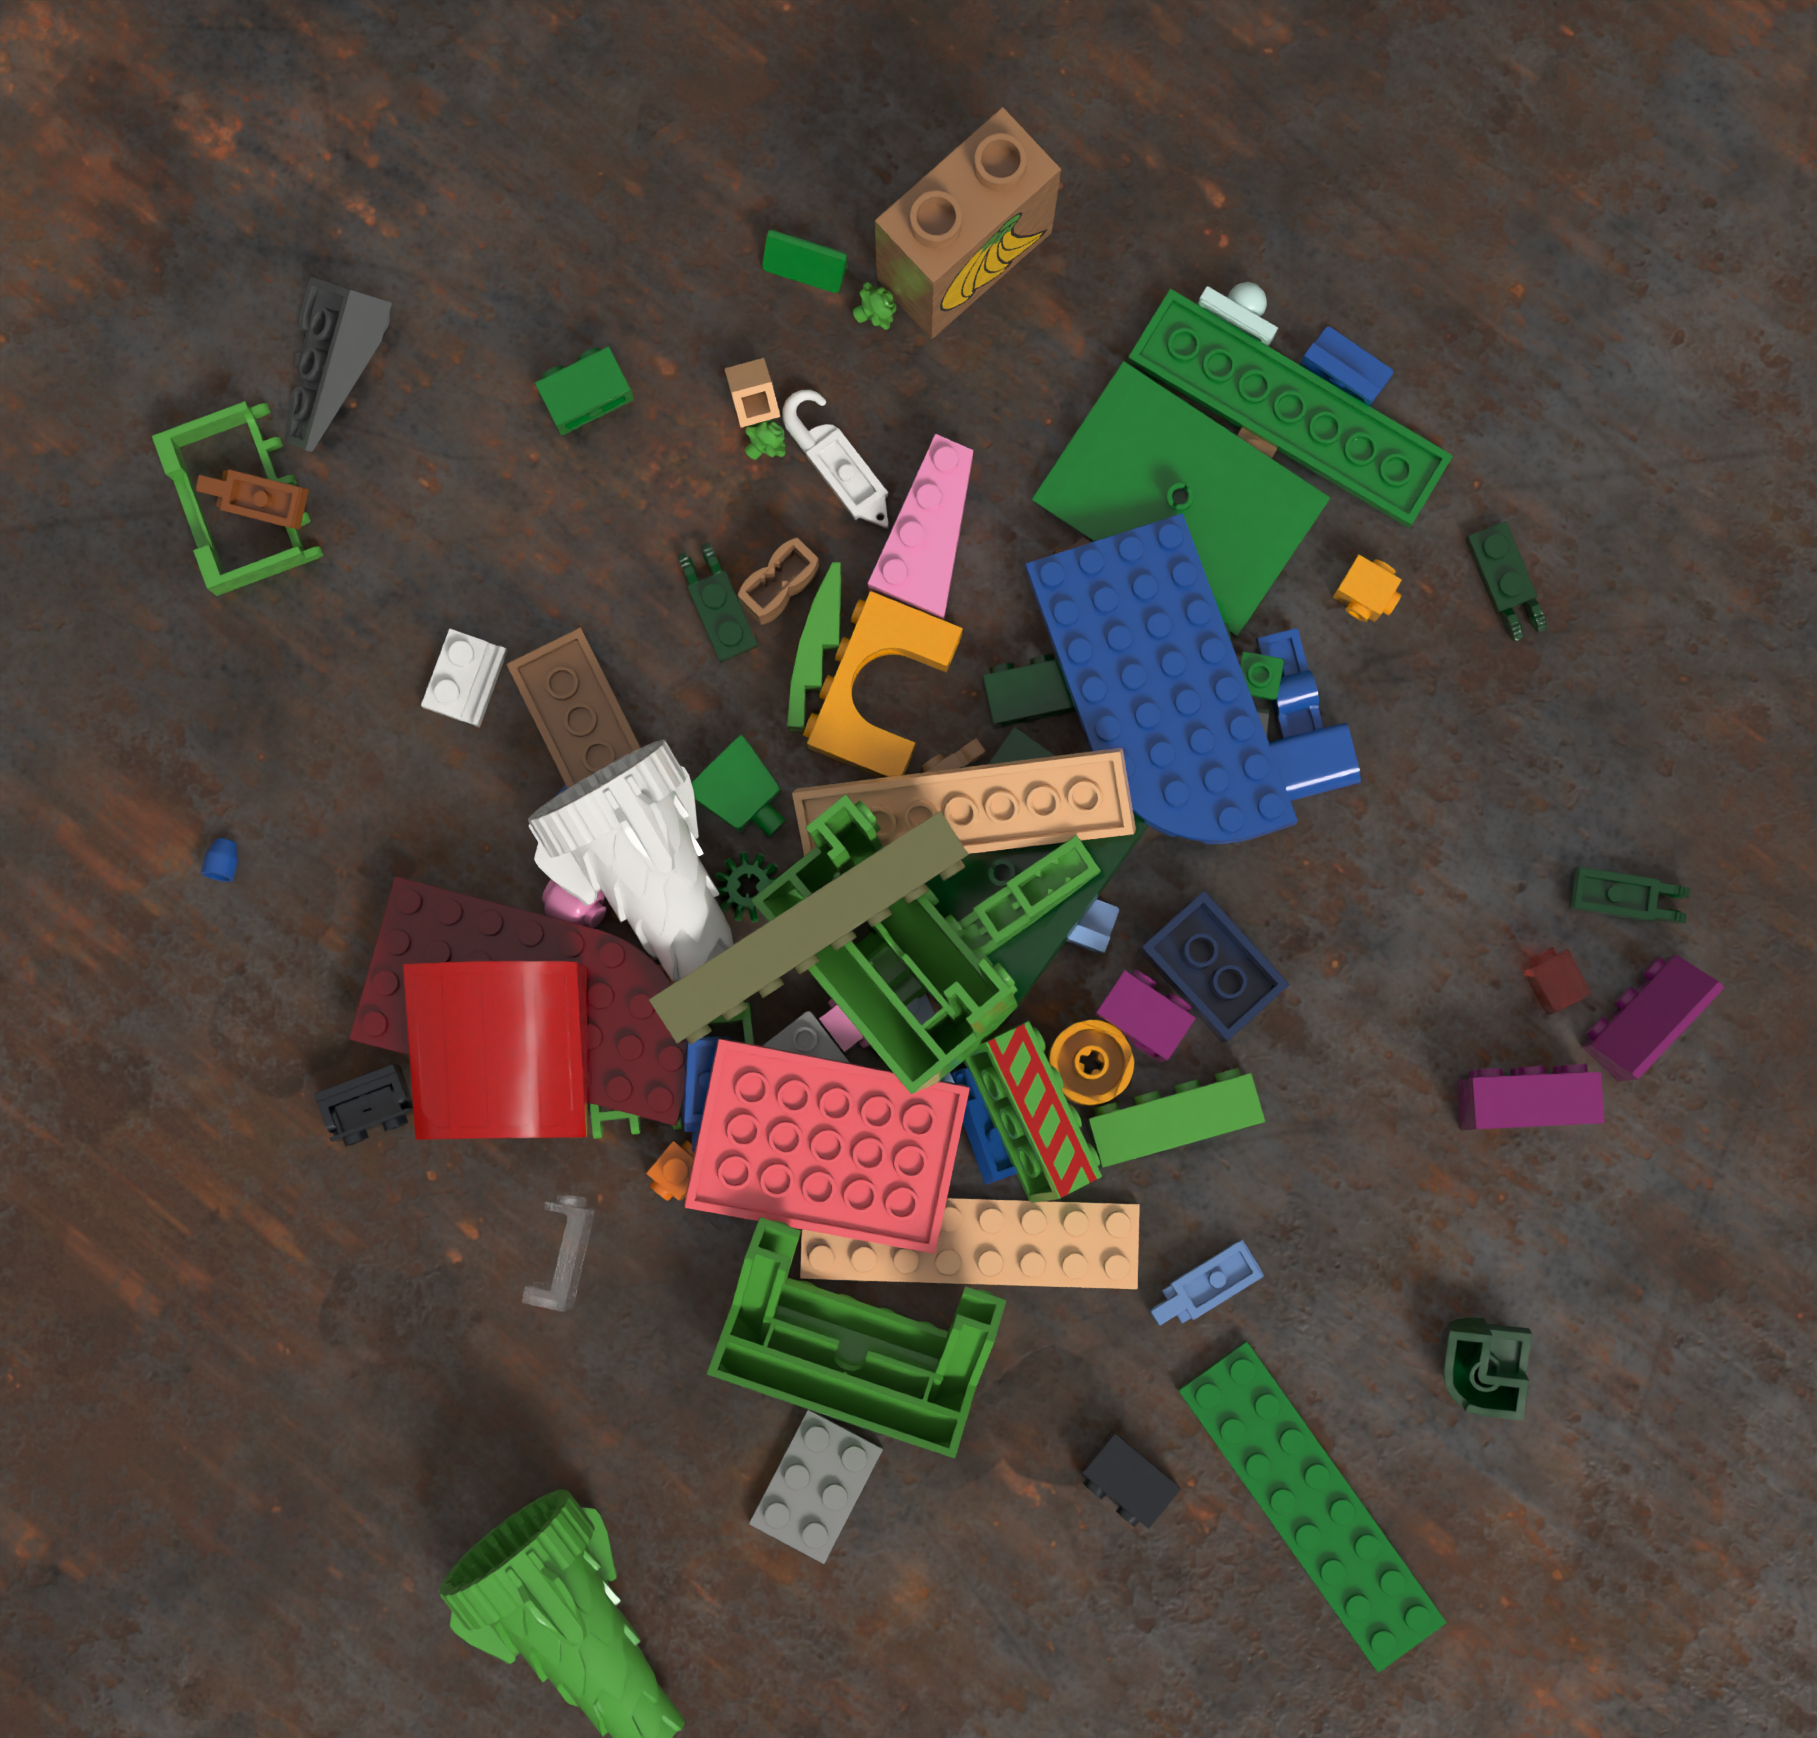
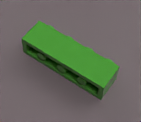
(1175, 1120)

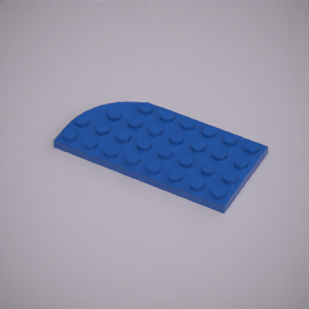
(1162, 683)

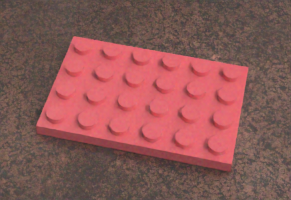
(825, 1146)

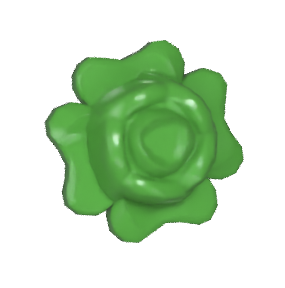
(876, 306)
(765, 438)

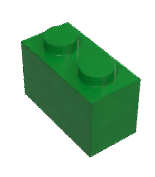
(584, 389)

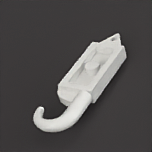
(837, 462)

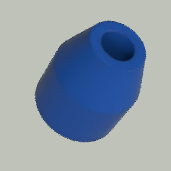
(221, 861)

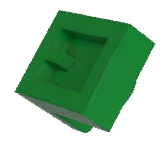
(1262, 674)

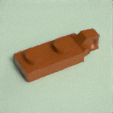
(257, 497)

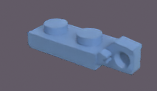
(1208, 1284)

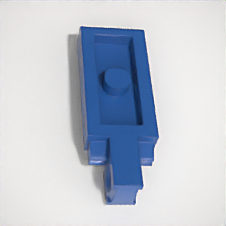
(697, 1073)
(982, 1134)

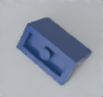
(1347, 366)

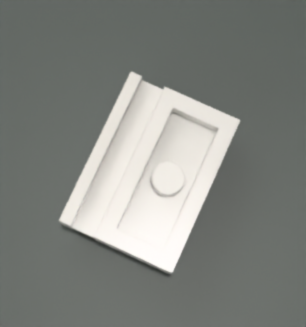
(464, 678)

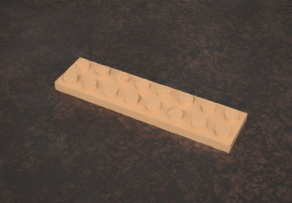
(993, 803)
(997, 1246)

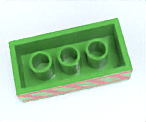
(1032, 1114)

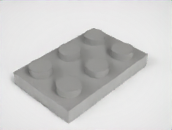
(816, 1486)

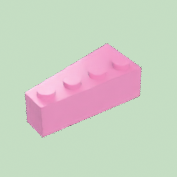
(925, 537)

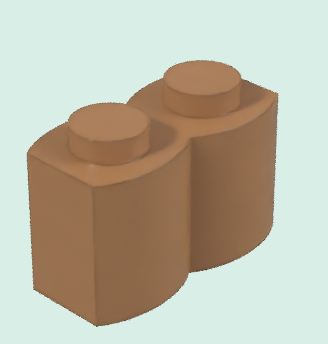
(788, 574)

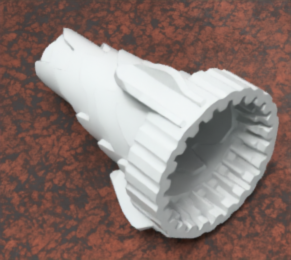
(636, 841)

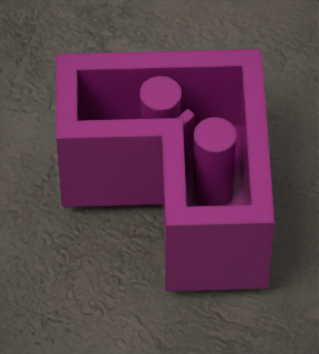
(1146, 1016)

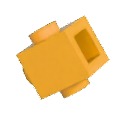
(1369, 589)

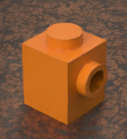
(672, 1171)

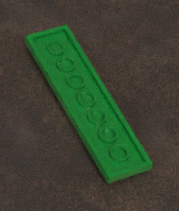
(1290, 408)
(1312, 1506)

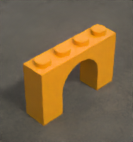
(880, 630)

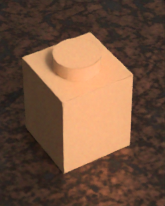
(752, 392)

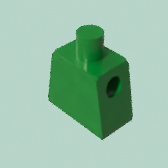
(739, 790)

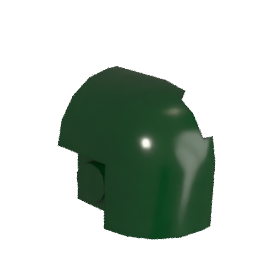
(1487, 1367)

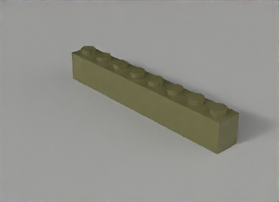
(808, 928)

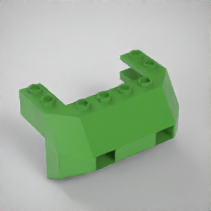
(907, 958)
(849, 1355)

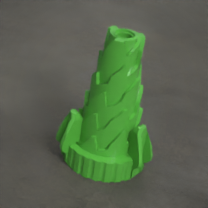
(546, 1593)

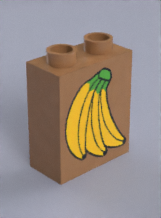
(966, 223)

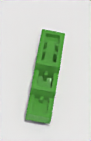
(819, 635)
(1029, 896)

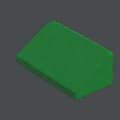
(804, 261)

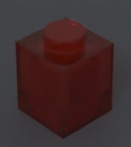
(1556, 980)

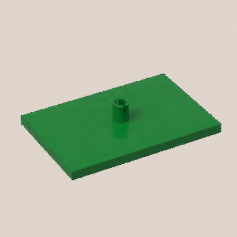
(1158, 457)

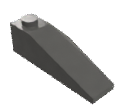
(339, 340)

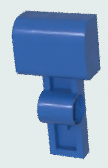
(1307, 754)

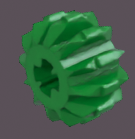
(734, 886)

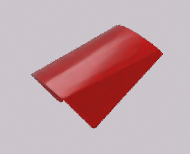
(497, 1049)

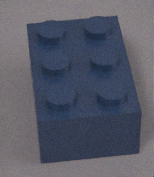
(1214, 967)

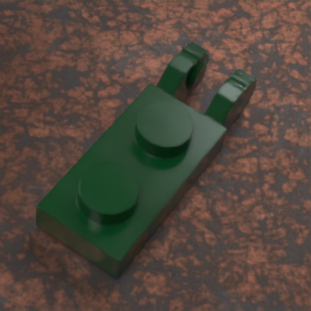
(1505, 578)
(719, 608)
(1624, 895)

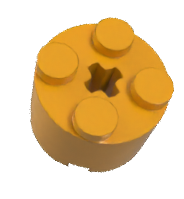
(1112, 1053)

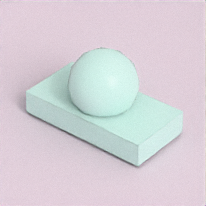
(1241, 309)

